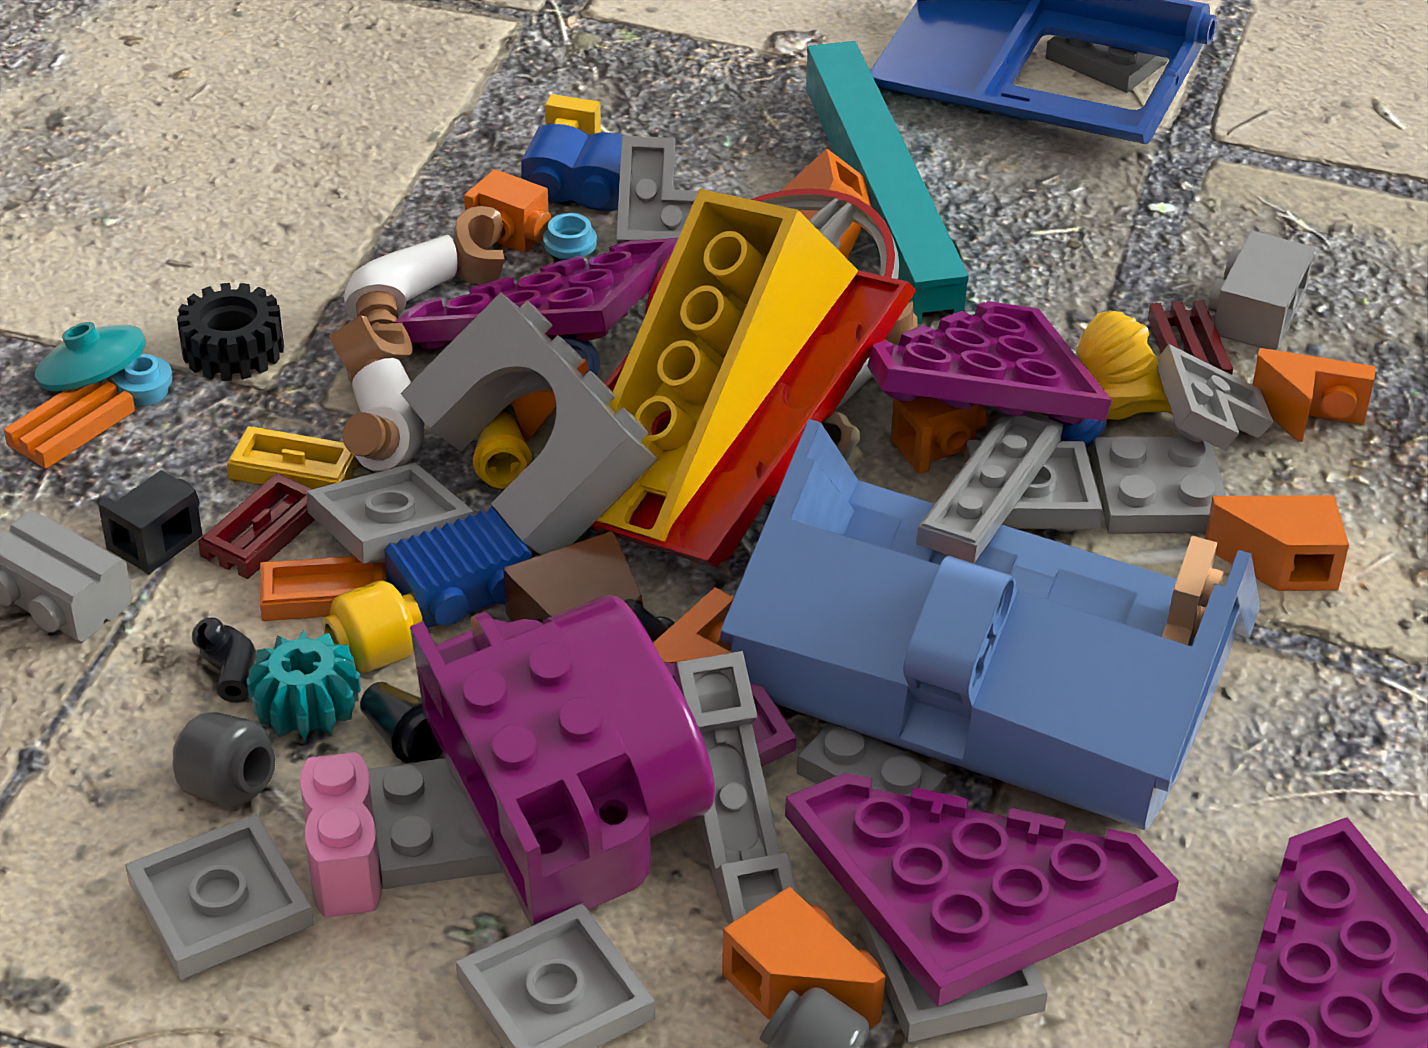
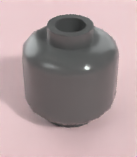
(223, 758)
(815, 1022)

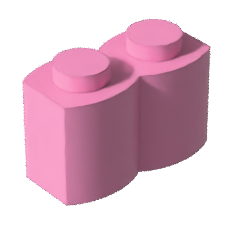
(340, 834)

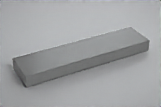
(989, 486)

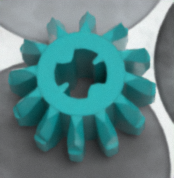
(304, 684)

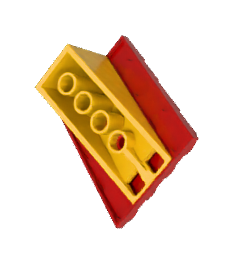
(730, 363)

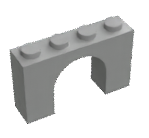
(591, 450)

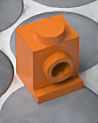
(520, 204)
(933, 430)

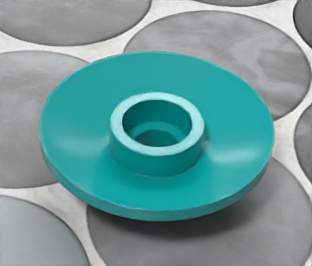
(89, 355)

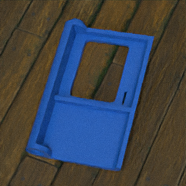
(977, 48)

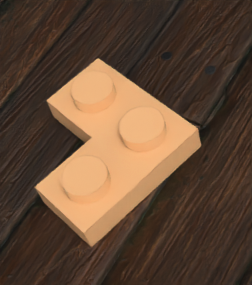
(1192, 591)

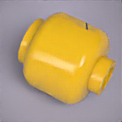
(373, 624)

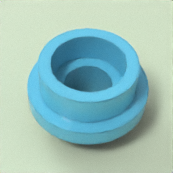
(569, 236)
(145, 379)

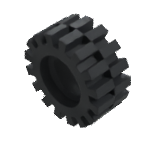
(230, 331)

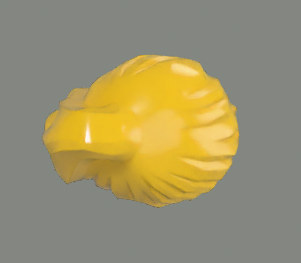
(1123, 364)

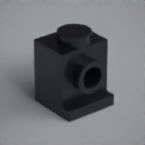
(152, 521)

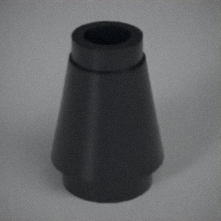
(400, 722)

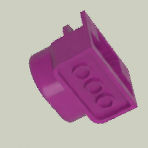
(566, 748)

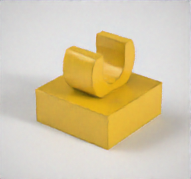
(574, 112)

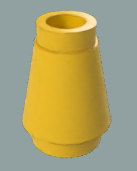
(501, 452)

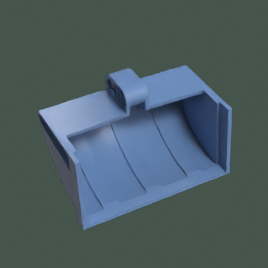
(1007, 666)

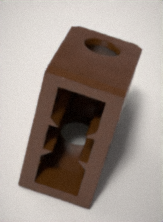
(568, 579)

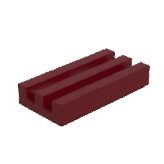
(1184, 319)
(270, 529)

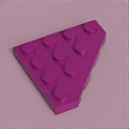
(567, 293)
(994, 358)
(972, 889)
(1337, 952)

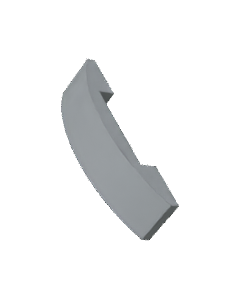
(740, 824)

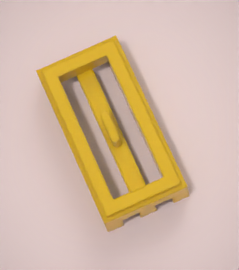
(297, 457)

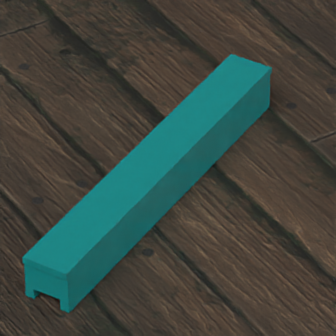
(870, 142)

